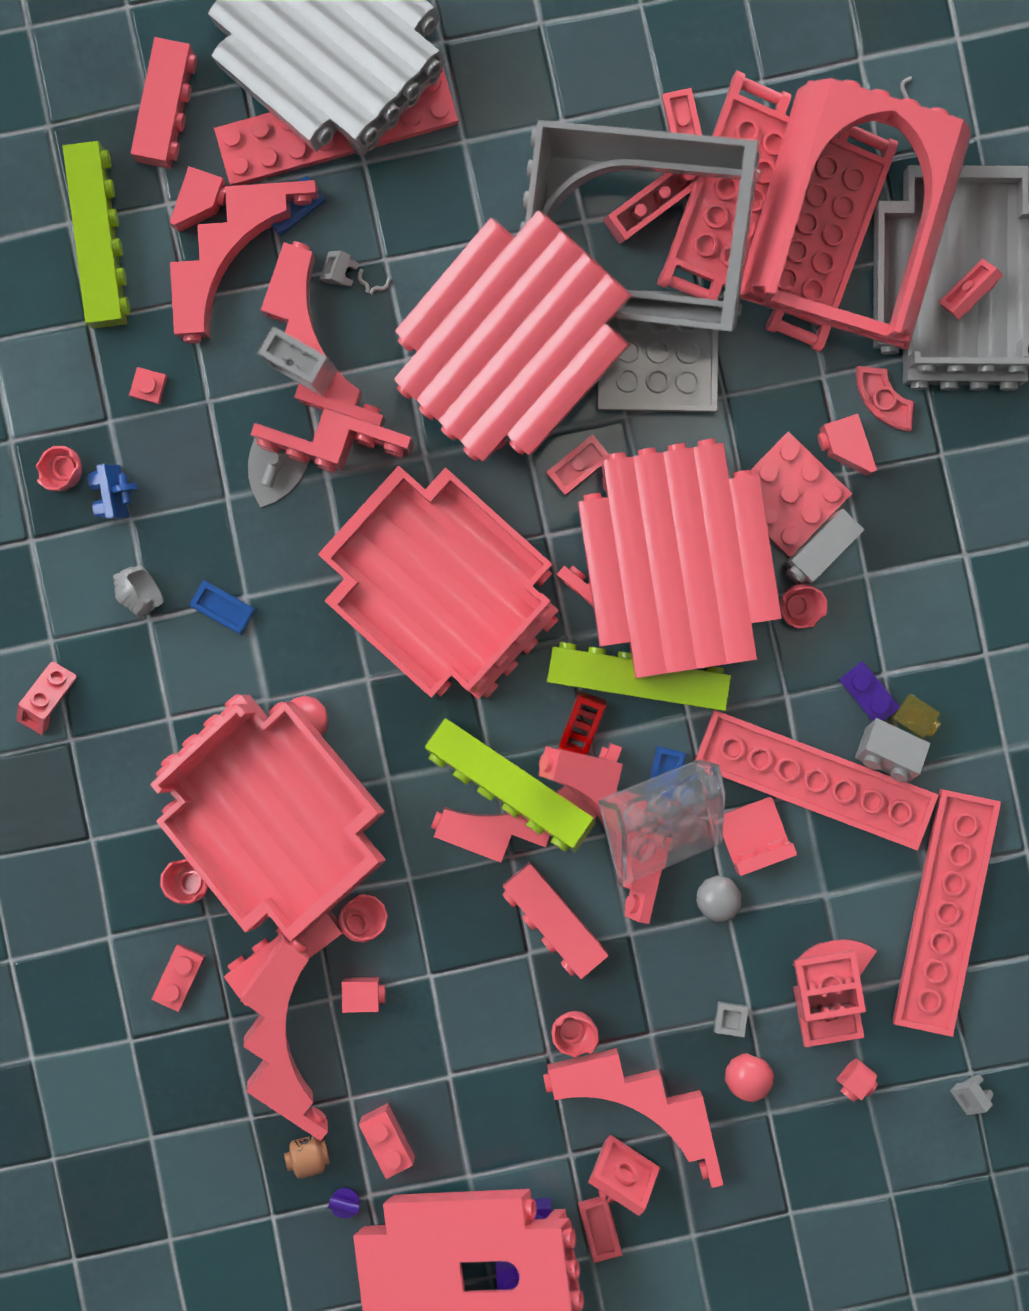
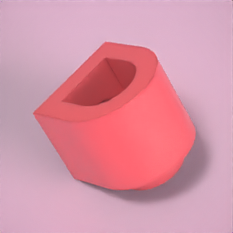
(857, 1080)

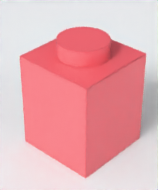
(362, 994)

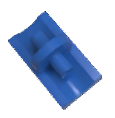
(114, 491)

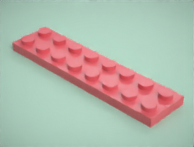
(267, 147)
(817, 780)
(946, 912)

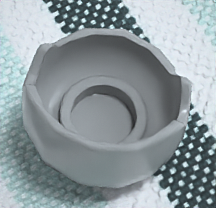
(719, 899)

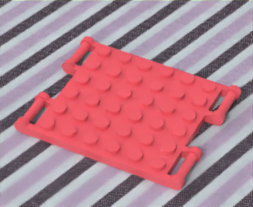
(829, 225)

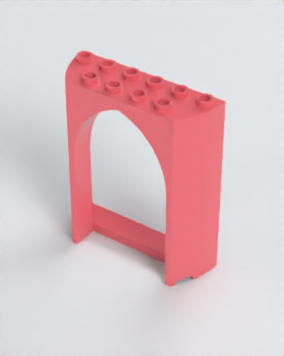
(818, 116)

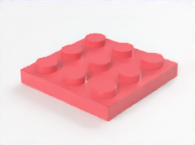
(796, 493)

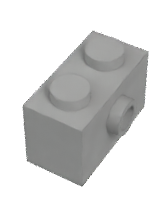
(892, 751)

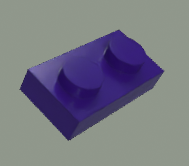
(868, 692)

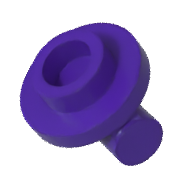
(344, 1203)

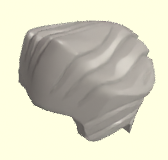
(137, 591)

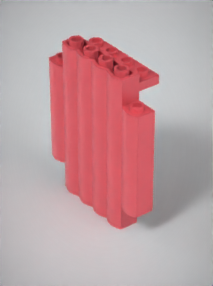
(511, 337)
(679, 558)
(439, 583)
(269, 816)

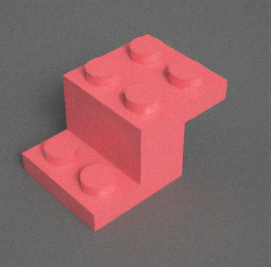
(829, 998)

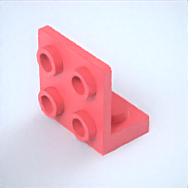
(756, 836)

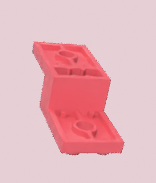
(333, 441)

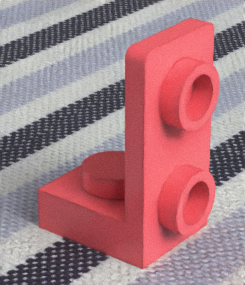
(44, 696)

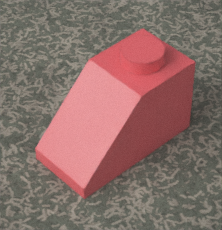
(198, 199)
(847, 444)

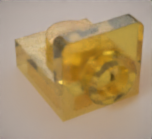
(918, 717)

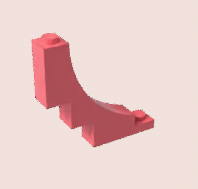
(249, 213)
(290, 303)
(594, 780)
(491, 833)
(277, 1078)
(680, 1115)

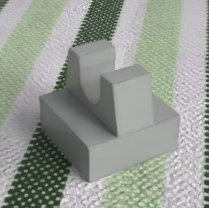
(335, 268)
(971, 1096)

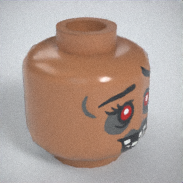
(307, 1157)

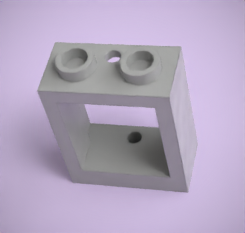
(298, 361)
(822, 548)

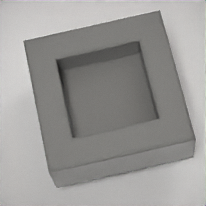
(730, 1019)

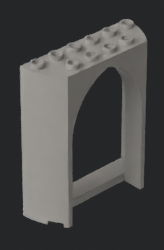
(575, 153)

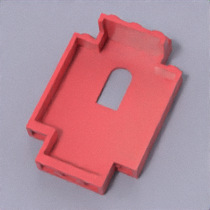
(426, 1236)

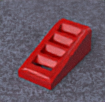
(589, 700)

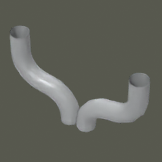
(380, 288)

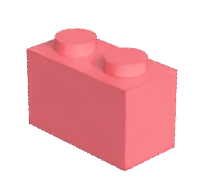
(387, 1141)

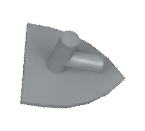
(272, 474)

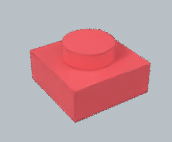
(148, 385)

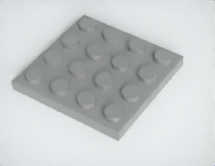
(662, 368)

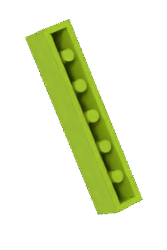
(95, 234)
(616, 675)
(509, 785)

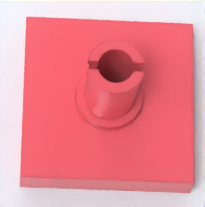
(624, 1175)

